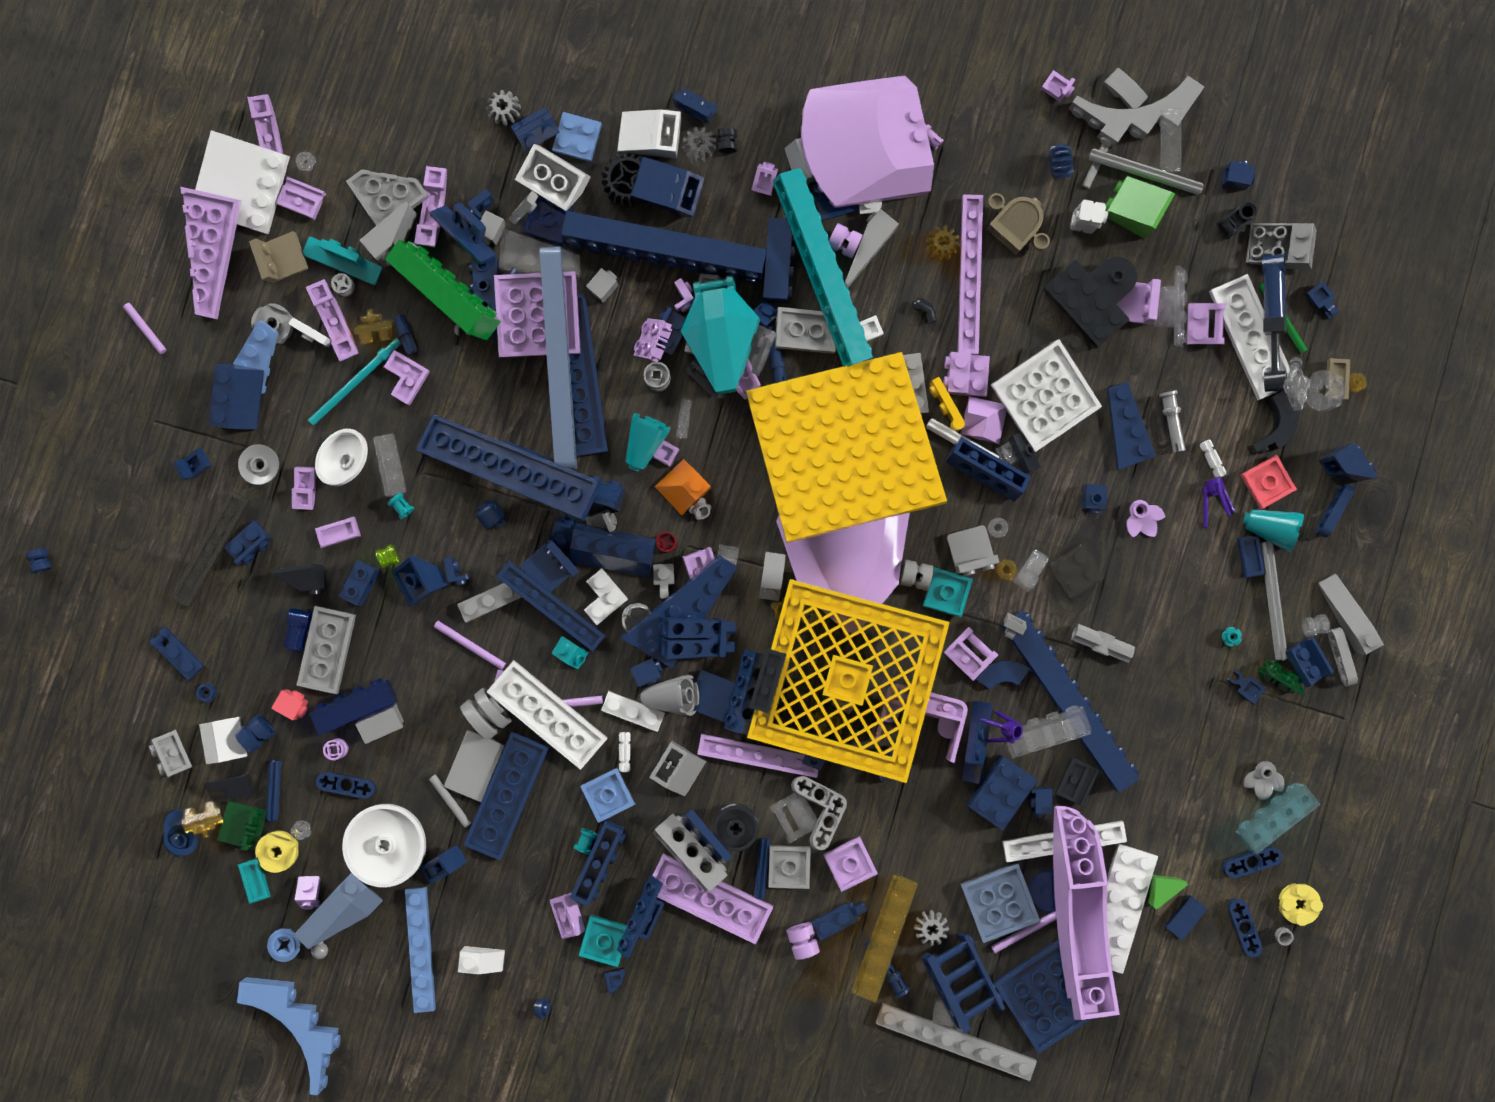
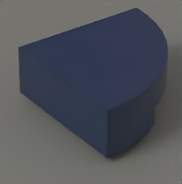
(614, 979)

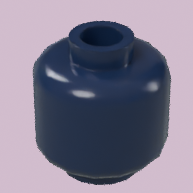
(491, 514)

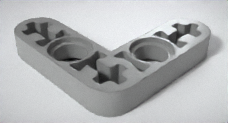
(826, 803)

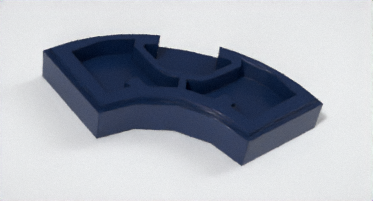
(1002, 671)

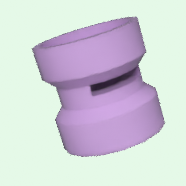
(339, 746)

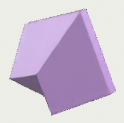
(983, 420)

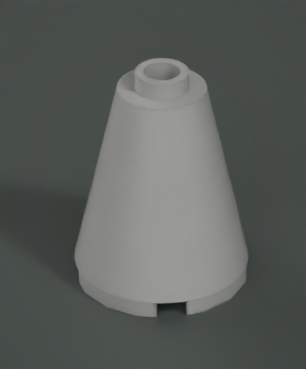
(673, 696)

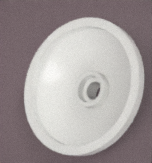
(341, 457)

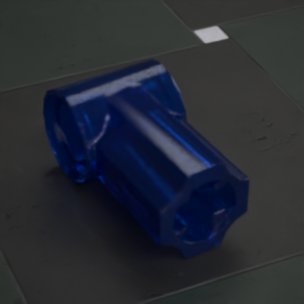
(298, 624)

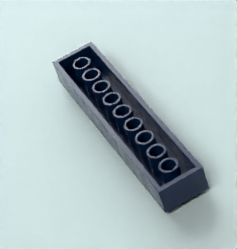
(663, 247)

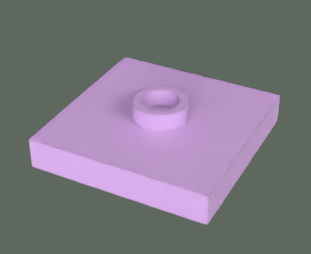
(850, 864)

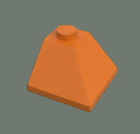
(683, 487)

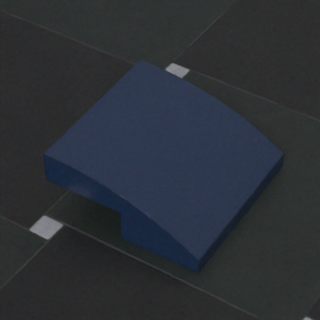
(714, 695)

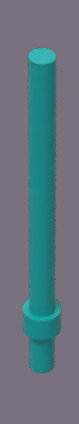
(383, 355)

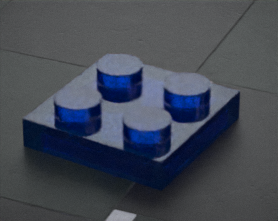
(546, 221)

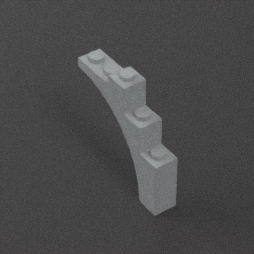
(1137, 120)

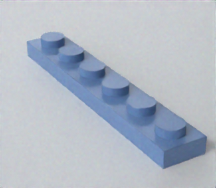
(420, 949)

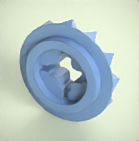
(274, 944)

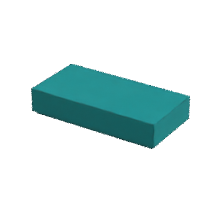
(254, 880)

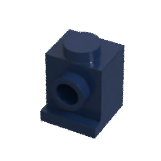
(1041, 801)

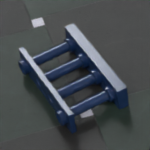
(942, 983)

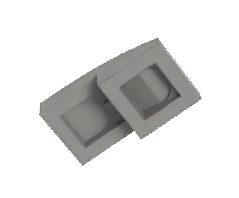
(1127, 89)

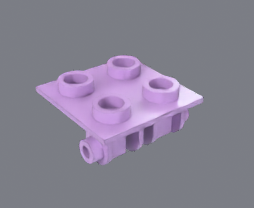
(651, 333)

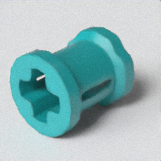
(400, 506)
(586, 841)

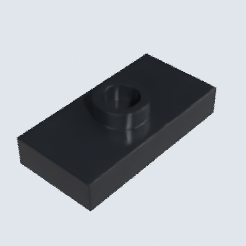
(1024, 453)

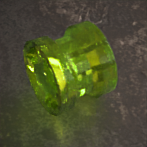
(387, 556)

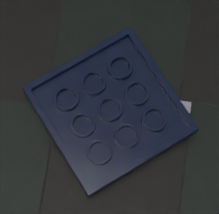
(1039, 998)

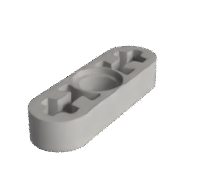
(1342, 657)

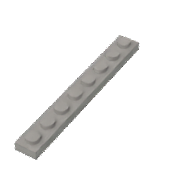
(956, 1041)

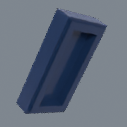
(1251, 556)
(1185, 917)

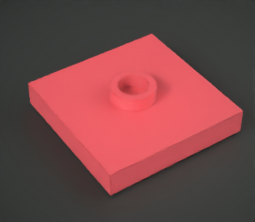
(1268, 482)

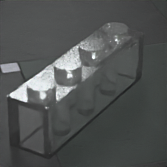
(1051, 731)

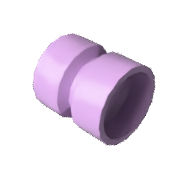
(838, 237)
(802, 938)

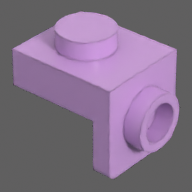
(1058, 86)
(685, 291)
(308, 892)

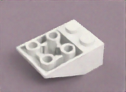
(650, 133)

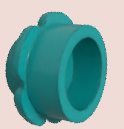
(1227, 639)

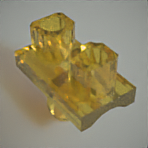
(365, 331)
(202, 822)

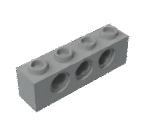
(664, 834)

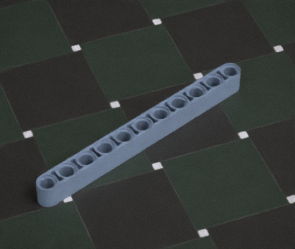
(558, 357)

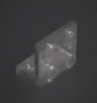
(761, 347)

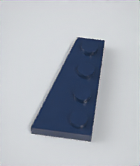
(1129, 432)

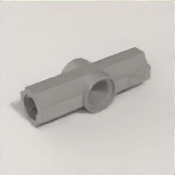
(1103, 643)

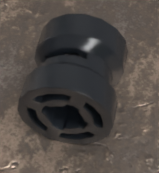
(727, 140)

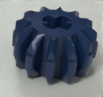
(1061, 161)

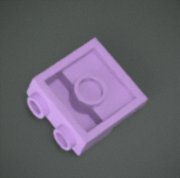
(966, 374)

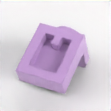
(763, 179)

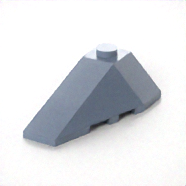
(344, 907)

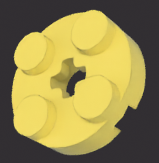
(283, 861)
(1288, 904)

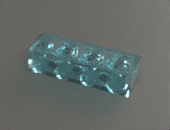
(1277, 817)

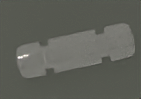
(684, 417)

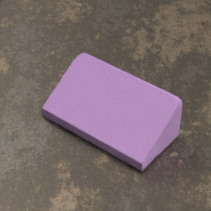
(567, 916)

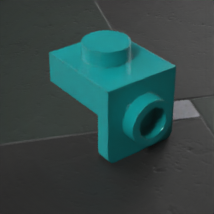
(569, 653)

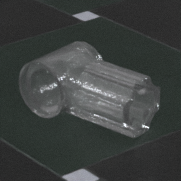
(1028, 574)

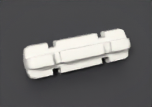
(1213, 458)
(624, 752)

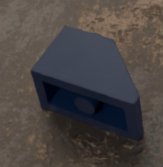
(443, 864)

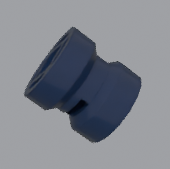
(38, 560)

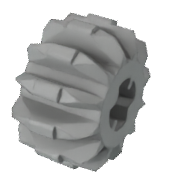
(502, 100)
(930, 936)

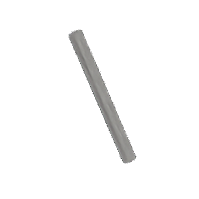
(1146, 171)
(1274, 601)

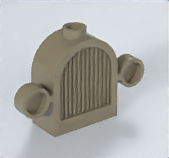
(1017, 222)

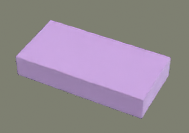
(337, 532)

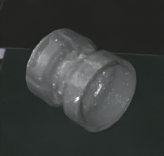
(1319, 624)

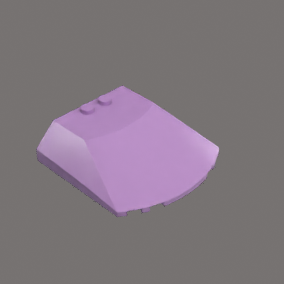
(867, 141)

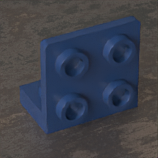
(549, 566)

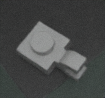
(664, 577)

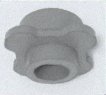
(700, 509)

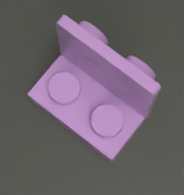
(1142, 302)

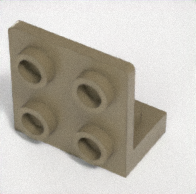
(279, 257)

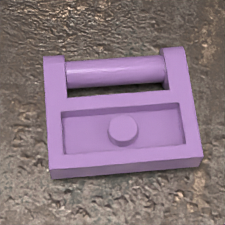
(1199, 323)
(965, 658)

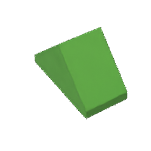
(1163, 889)

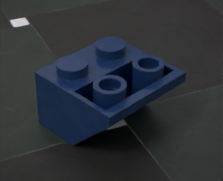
(1348, 464)

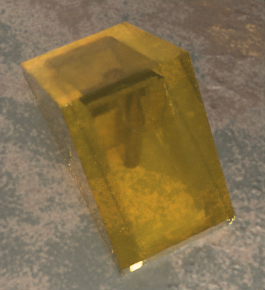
(824, 726)

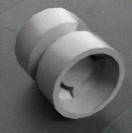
(657, 376)
(909, 573)

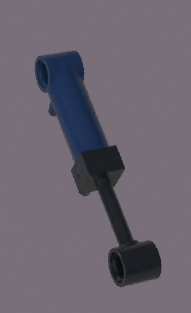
(1274, 316)

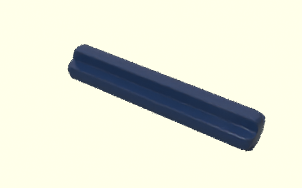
(273, 791)
(761, 870)

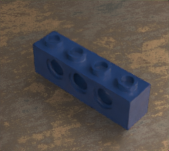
(988, 469)
(739, 713)

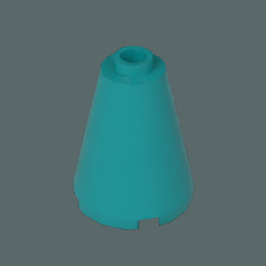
(644, 440)
(1275, 526)

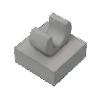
(1014, 625)

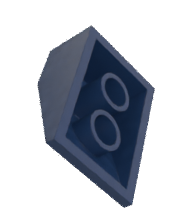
(609, 495)

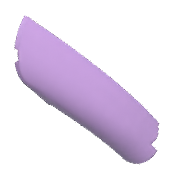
(1082, 915)

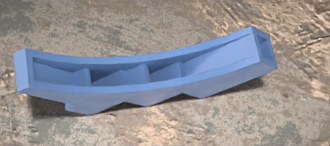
(299, 1018)

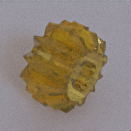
(948, 248)

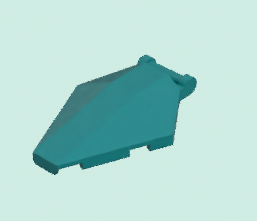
(720, 332)

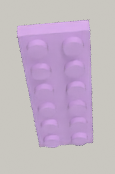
(722, 906)

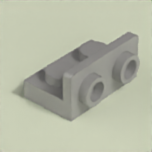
(169, 754)

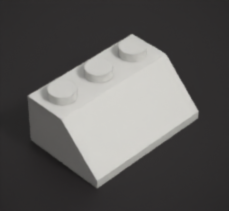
(552, 177)

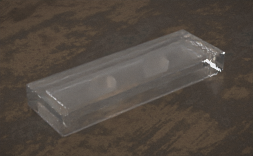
(1171, 139)
(389, 464)

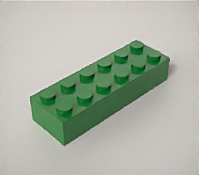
(443, 289)

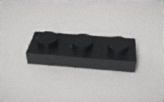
(768, 680)

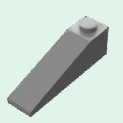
(878, 231)
(1350, 616)

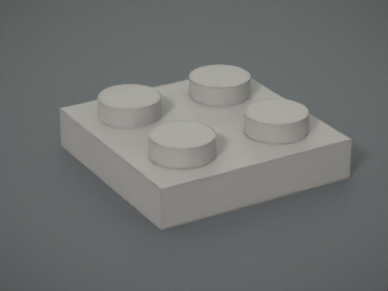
(789, 867)

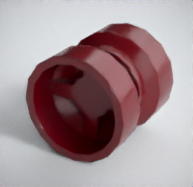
(666, 542)

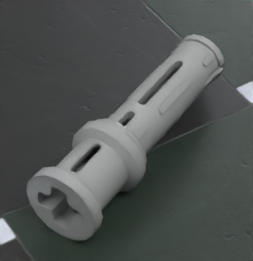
(1171, 412)

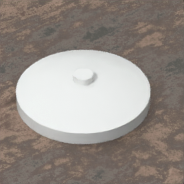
(384, 845)

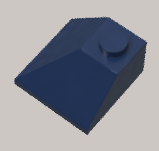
(418, 579)

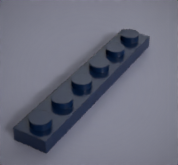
(550, 605)

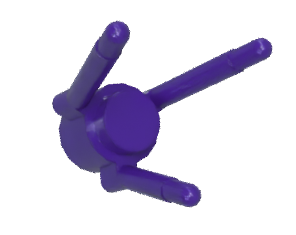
(1215, 488)
(1011, 730)

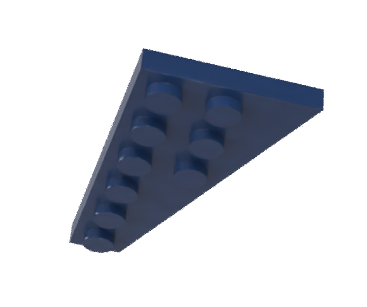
(690, 601)

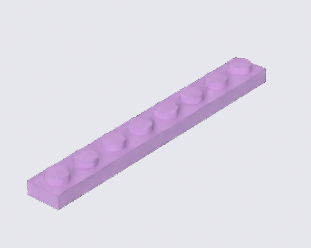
(970, 274)

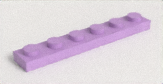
(754, 755)

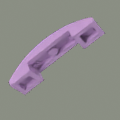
(265, 122)
(435, 186)
(333, 320)

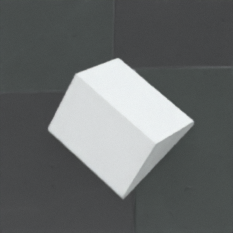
(220, 740)

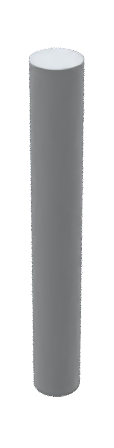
(1093, 170)
(450, 801)

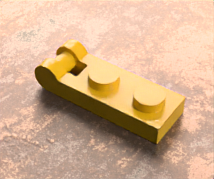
(947, 405)

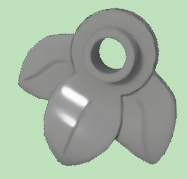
(1264, 783)

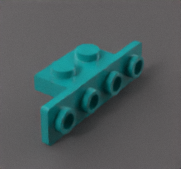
(342, 259)

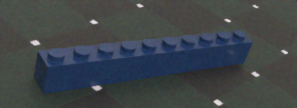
(1065, 694)

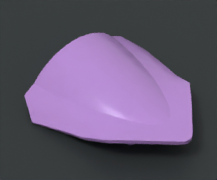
(852, 561)

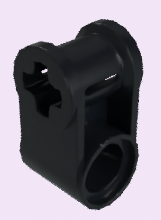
(1235, 221)

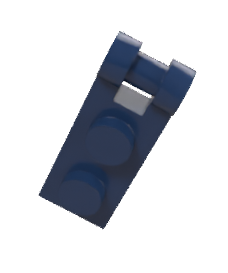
(177, 653)

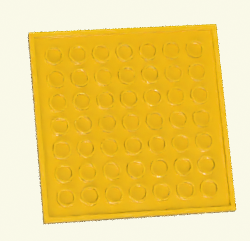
(845, 447)

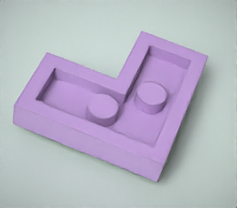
(411, 376)

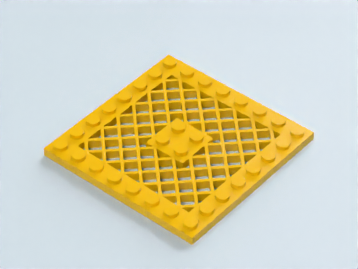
(850, 680)

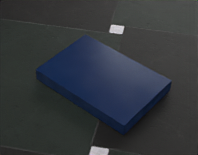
(705, 836)

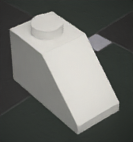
(480, 960)

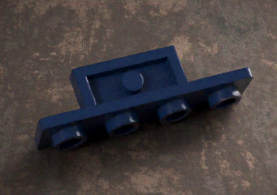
(465, 230)
(977, 742)
(643, 918)

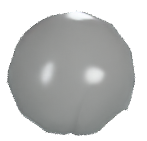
(633, 614)

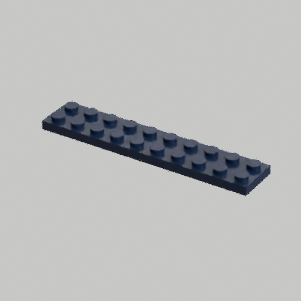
(509, 467)

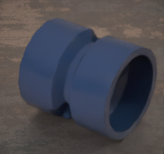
(251, 736)

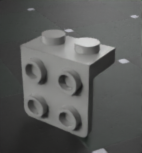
(971, 550)

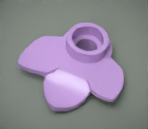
(1146, 520)

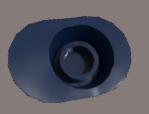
(175, 838)

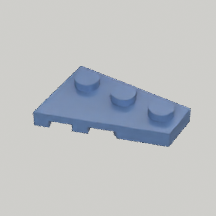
(258, 349)

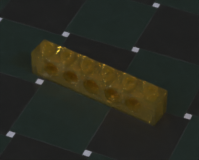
(884, 938)

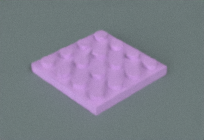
(522, 314)

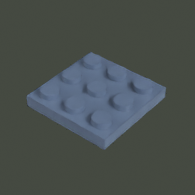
(1000, 902)

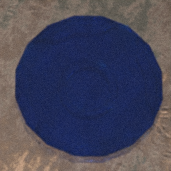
(1042, 890)

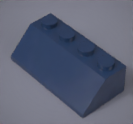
(612, 550)

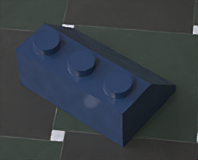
(236, 396)

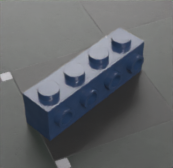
(484, 285)
(597, 862)

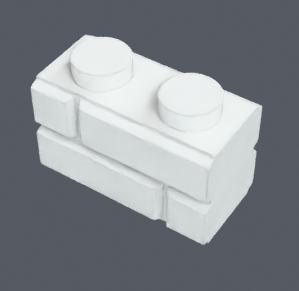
(1088, 216)

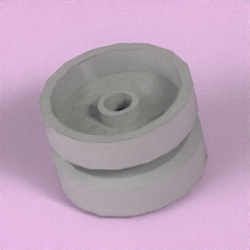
(485, 714)

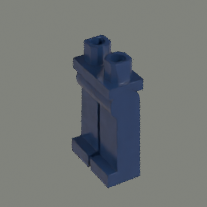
(696, 637)

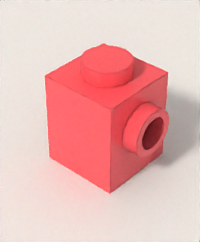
(291, 704)

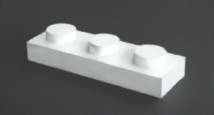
(632, 711)

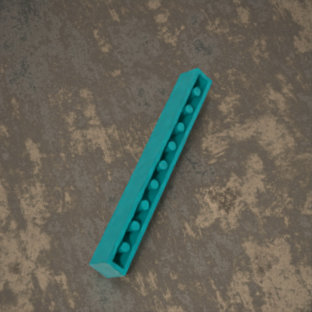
(822, 267)

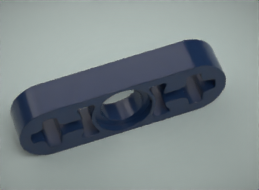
(1335, 510)
(360, 793)
(1239, 871)
(1244, 943)

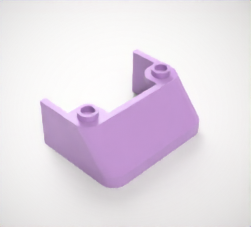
(948, 710)

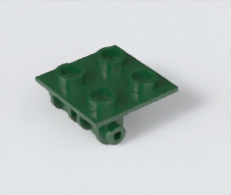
(1284, 680)
(242, 825)

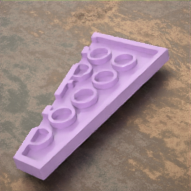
(210, 238)

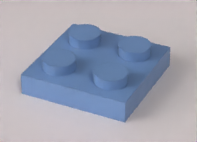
(577, 137)
(607, 795)

